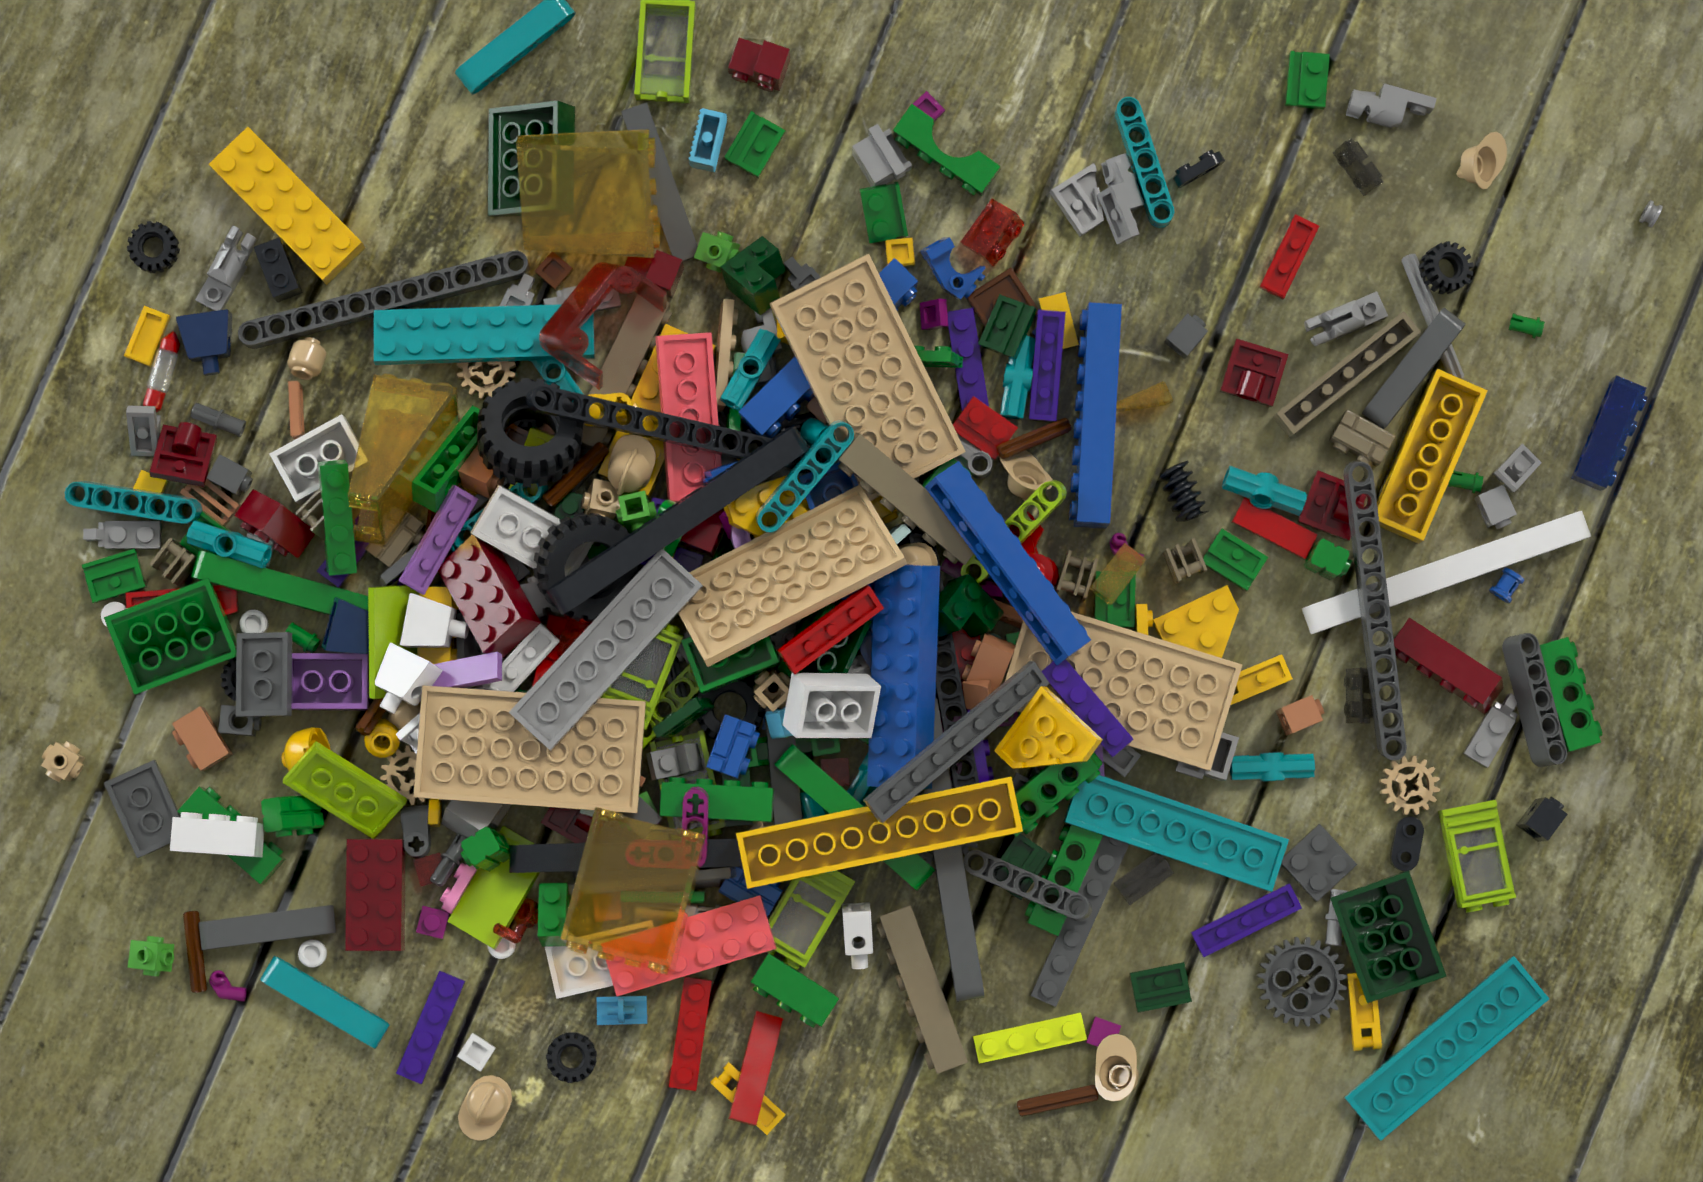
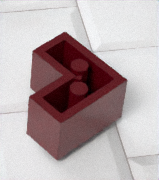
(760, 64)
(661, 270)
(274, 523)
(705, 536)

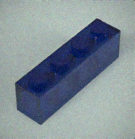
(1609, 433)

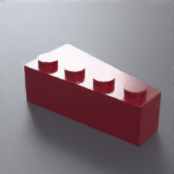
(1448, 666)

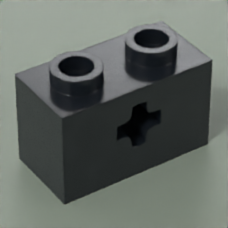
(278, 270)
(1542, 818)

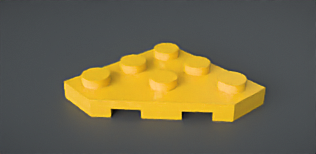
(743, 510)
(1201, 623)
(1047, 735)

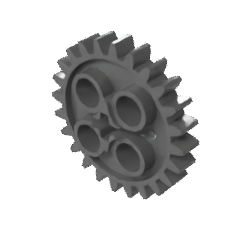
(1316, 1002)

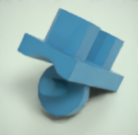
(621, 1010)

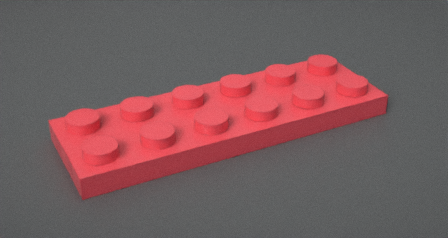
(690, 393)
(707, 942)

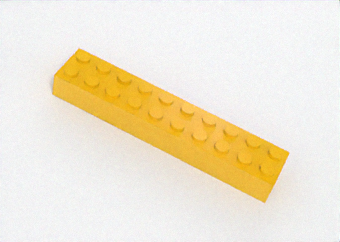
(859, 839)

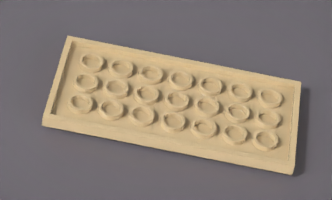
(867, 367)
(789, 574)
(1157, 690)
(483, 754)

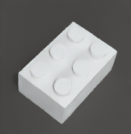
(299, 458)
(831, 705)
(217, 835)

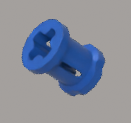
(1506, 585)

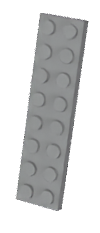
(606, 649)

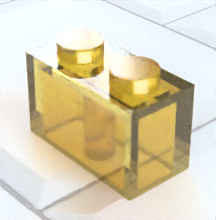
(1117, 574)

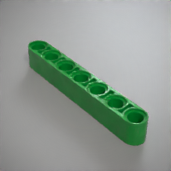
(272, 583)
(836, 799)

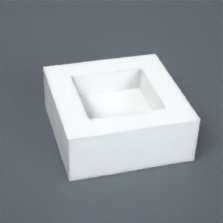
(476, 1052)

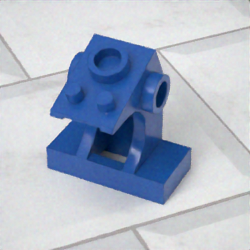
(938, 258)

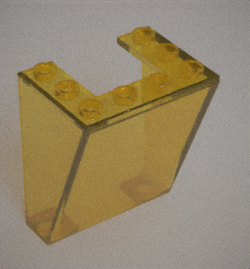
(589, 193)
(398, 437)
(633, 891)

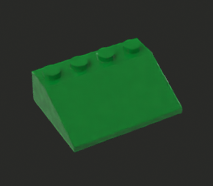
(172, 636)

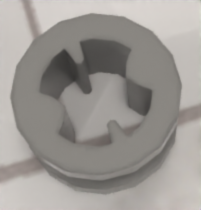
(1650, 213)

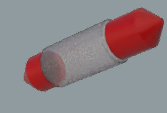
(162, 371)

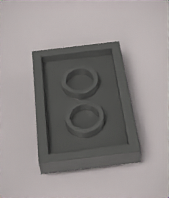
(264, 674)
(144, 807)

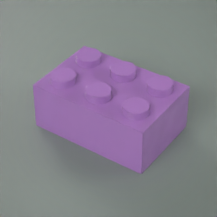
(330, 681)

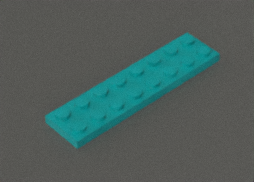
(465, 334)
(1178, 831)
(1446, 1048)

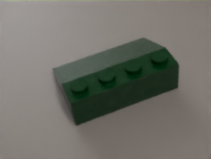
(504, 128)
(1388, 936)

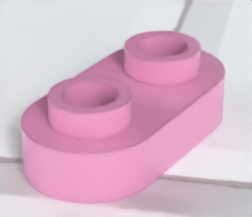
(452, 896)

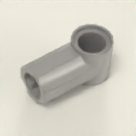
(973, 453)

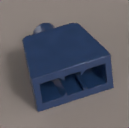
(207, 338)
(347, 628)

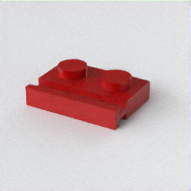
(983, 427)

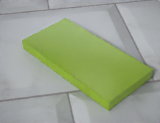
(386, 622)
(344, 790)
(493, 897)

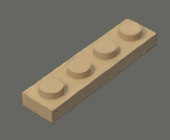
(725, 343)

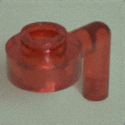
(525, 918)

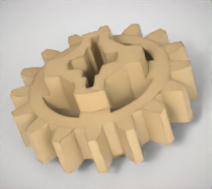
(473, 372)
(392, 769)
(1420, 792)

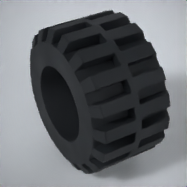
(745, 689)

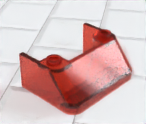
(562, 332)

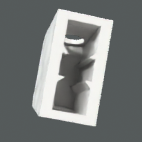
(430, 624)
(403, 677)
(857, 923)

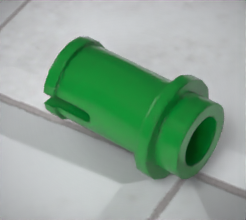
(1526, 325)
(1466, 481)
(303, 638)

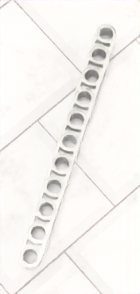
(1453, 570)

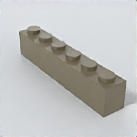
(627, 359)
(1346, 374)
(904, 494)
(923, 989)

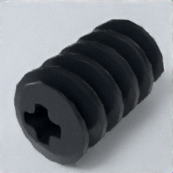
(1182, 492)

